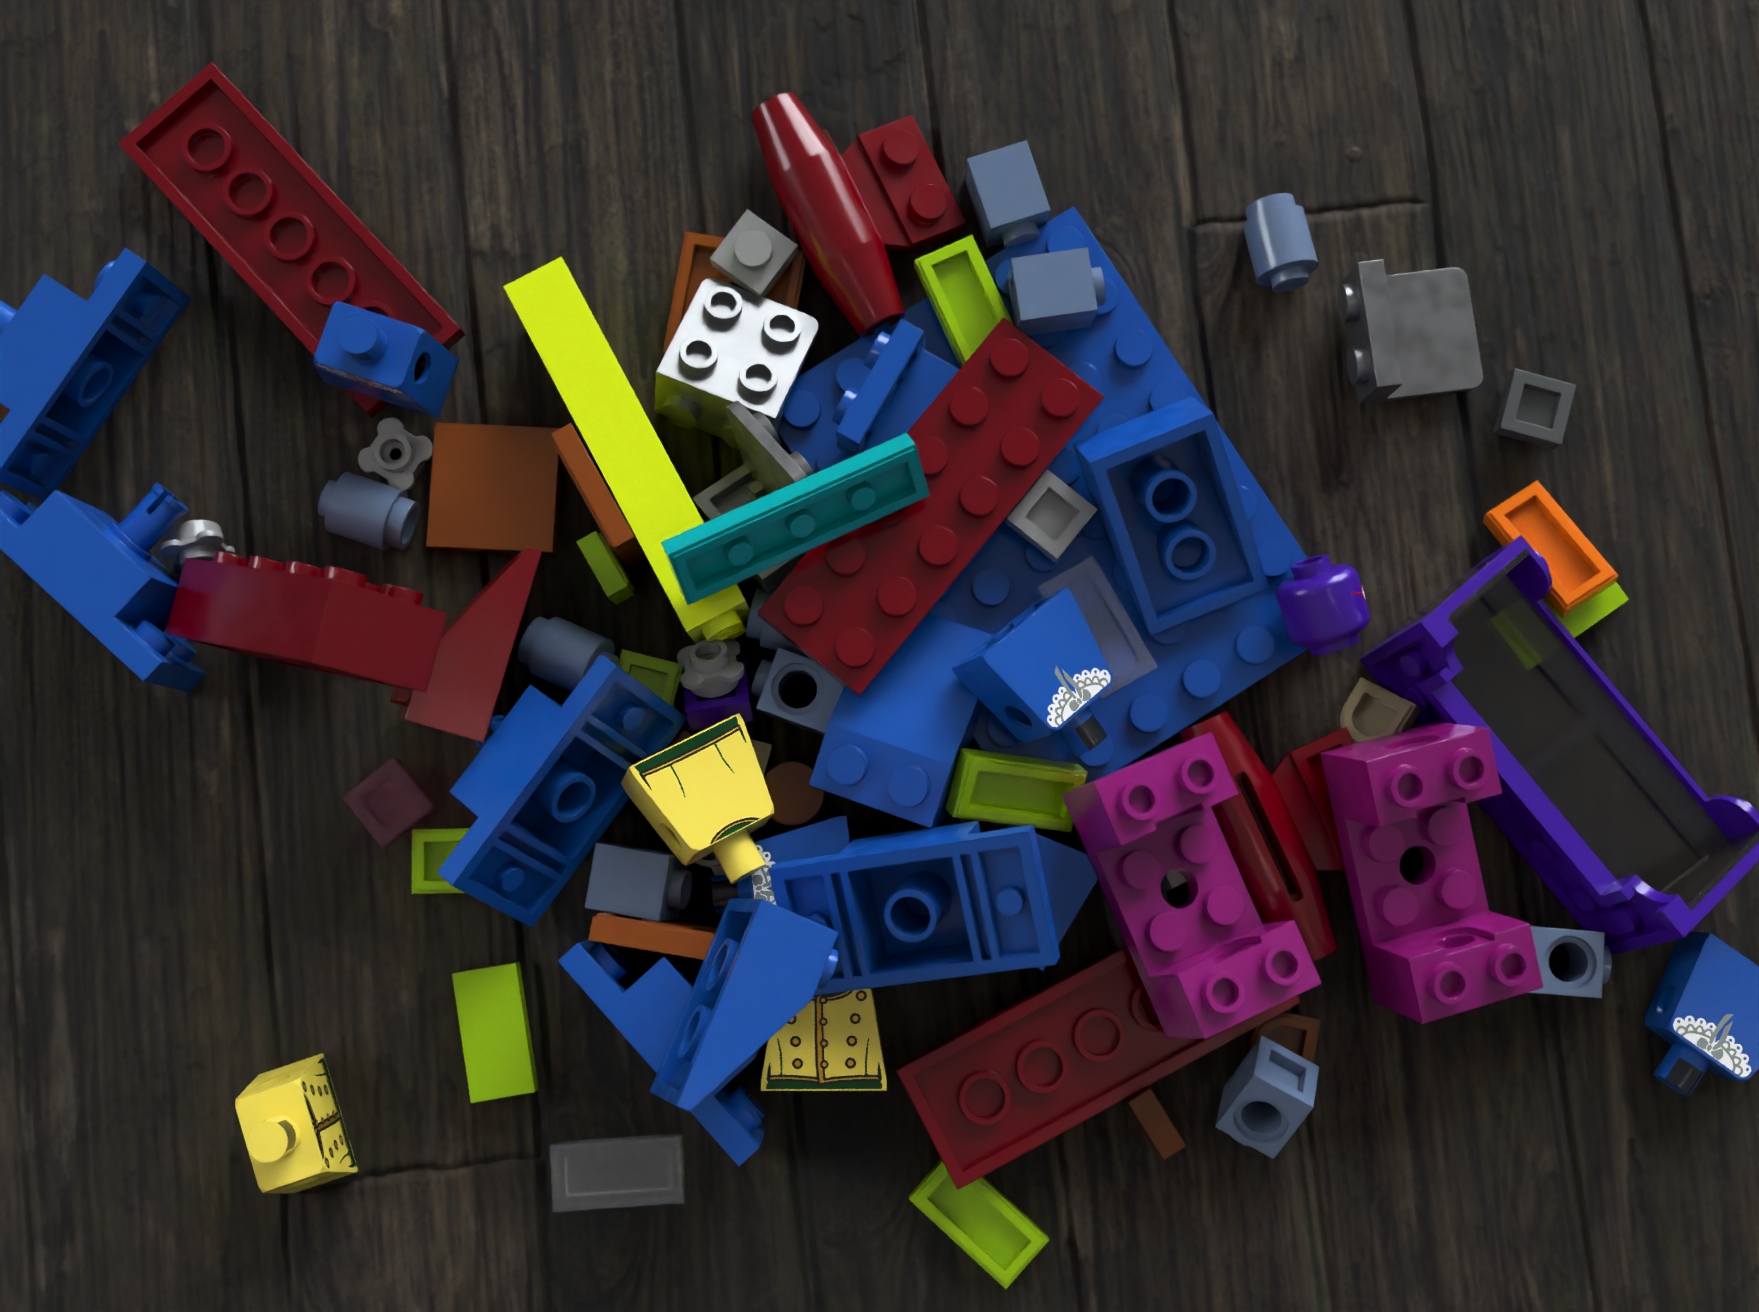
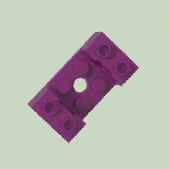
(1429, 938)
(1212, 955)

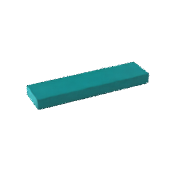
(796, 518)

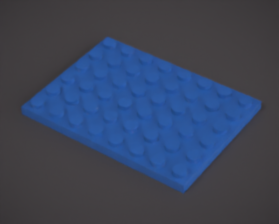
(1131, 366)

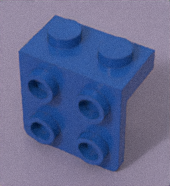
(895, 393)

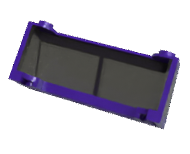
(1578, 769)

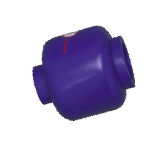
(1322, 605)

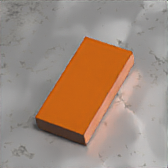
(1573, 561)

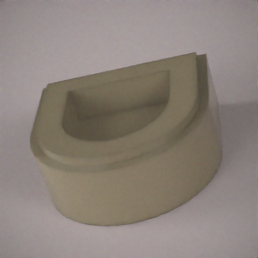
(1376, 712)

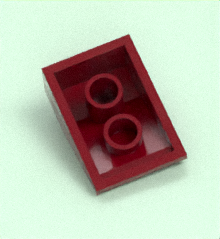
(473, 655)

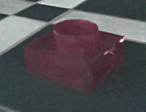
(390, 802)

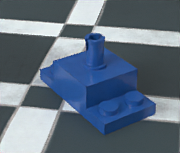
(72, 363)
(107, 575)
(552, 787)
(926, 904)
(647, 1017)

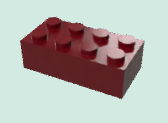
(308, 618)

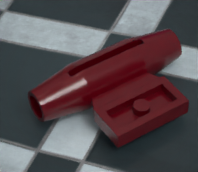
(856, 204)
(1280, 828)

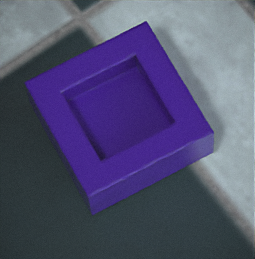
(706, 712)

